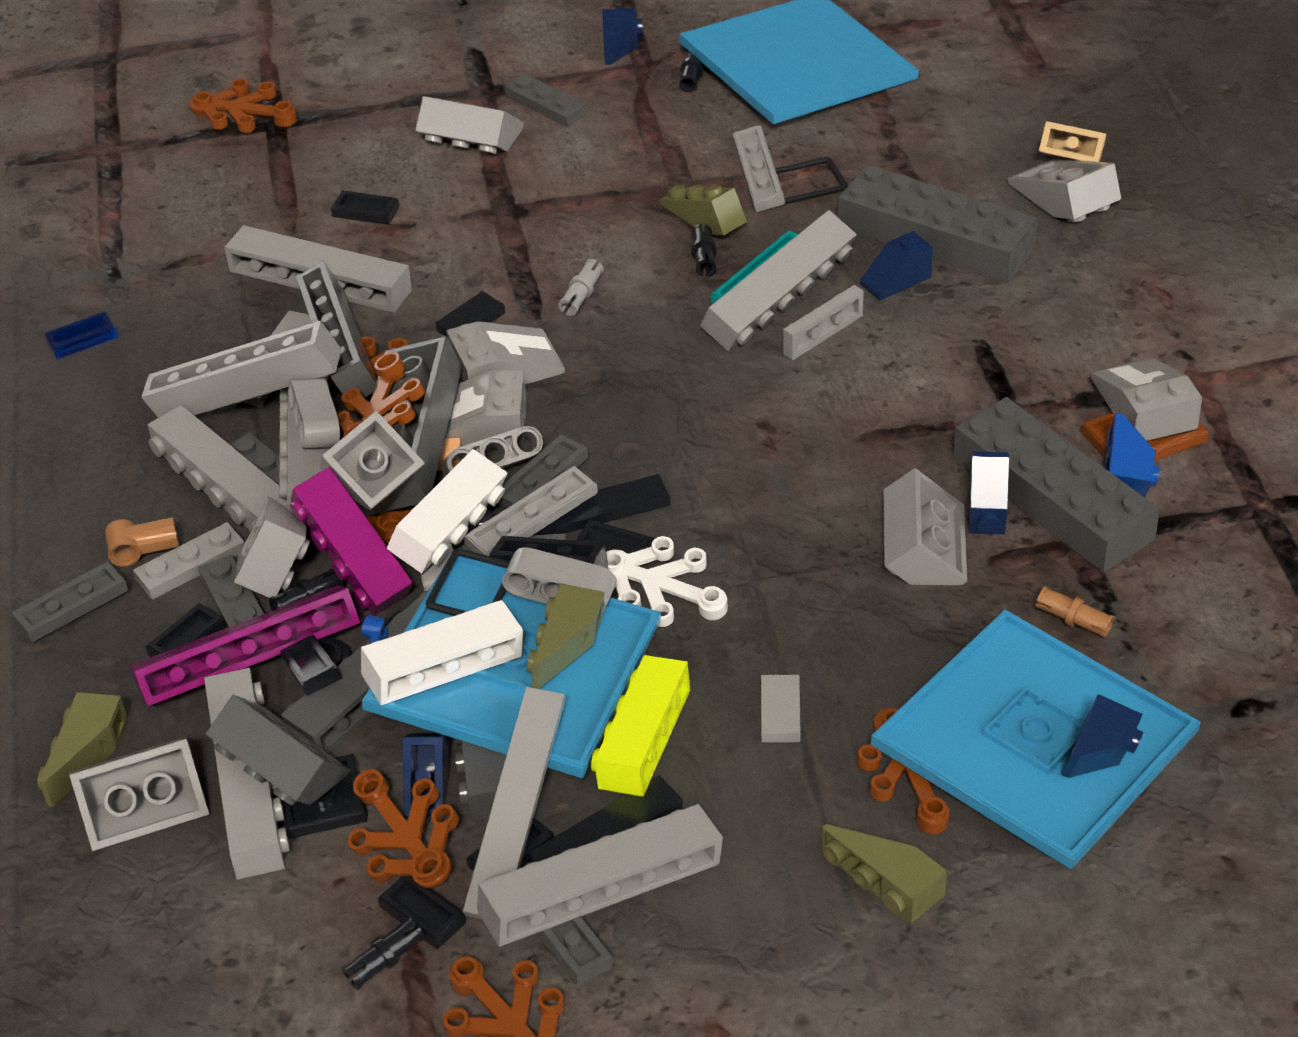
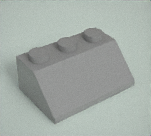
(467, 125)
(924, 532)
(138, 793)

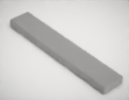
(517, 789)

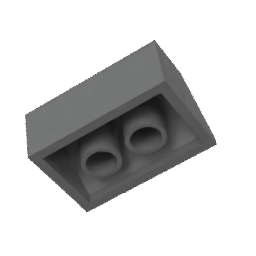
(274, 752)

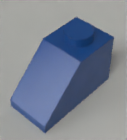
(1130, 456)

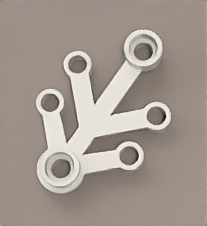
(660, 579)

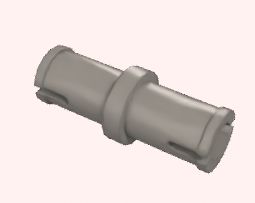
(581, 287)

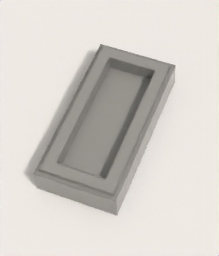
(780, 708)

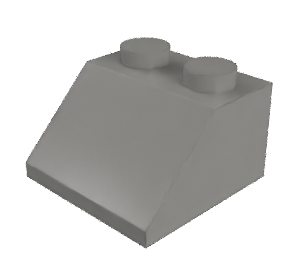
(372, 461)
(271, 550)

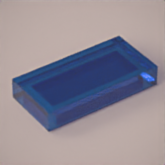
(81, 335)

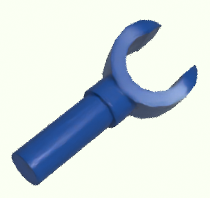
(374, 628)

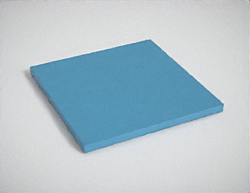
(798, 58)
(487, 703)
(1005, 724)

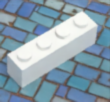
(447, 512)
(441, 652)

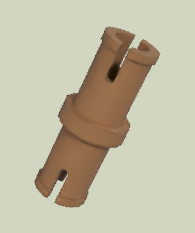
(1074, 611)

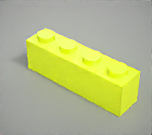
(641, 726)

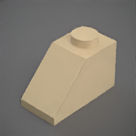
(1071, 143)

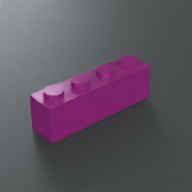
(350, 541)

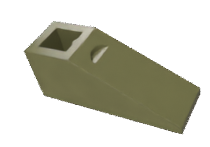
(706, 205)
(569, 631)
(88, 737)
(891, 870)

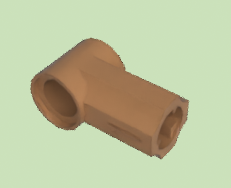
(129, 541)

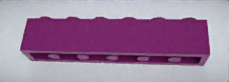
(243, 644)

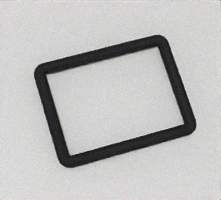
(843, 185)
(446, 570)

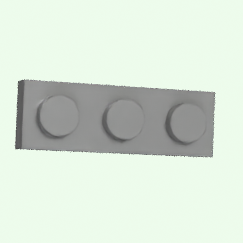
(822, 322)
(183, 562)

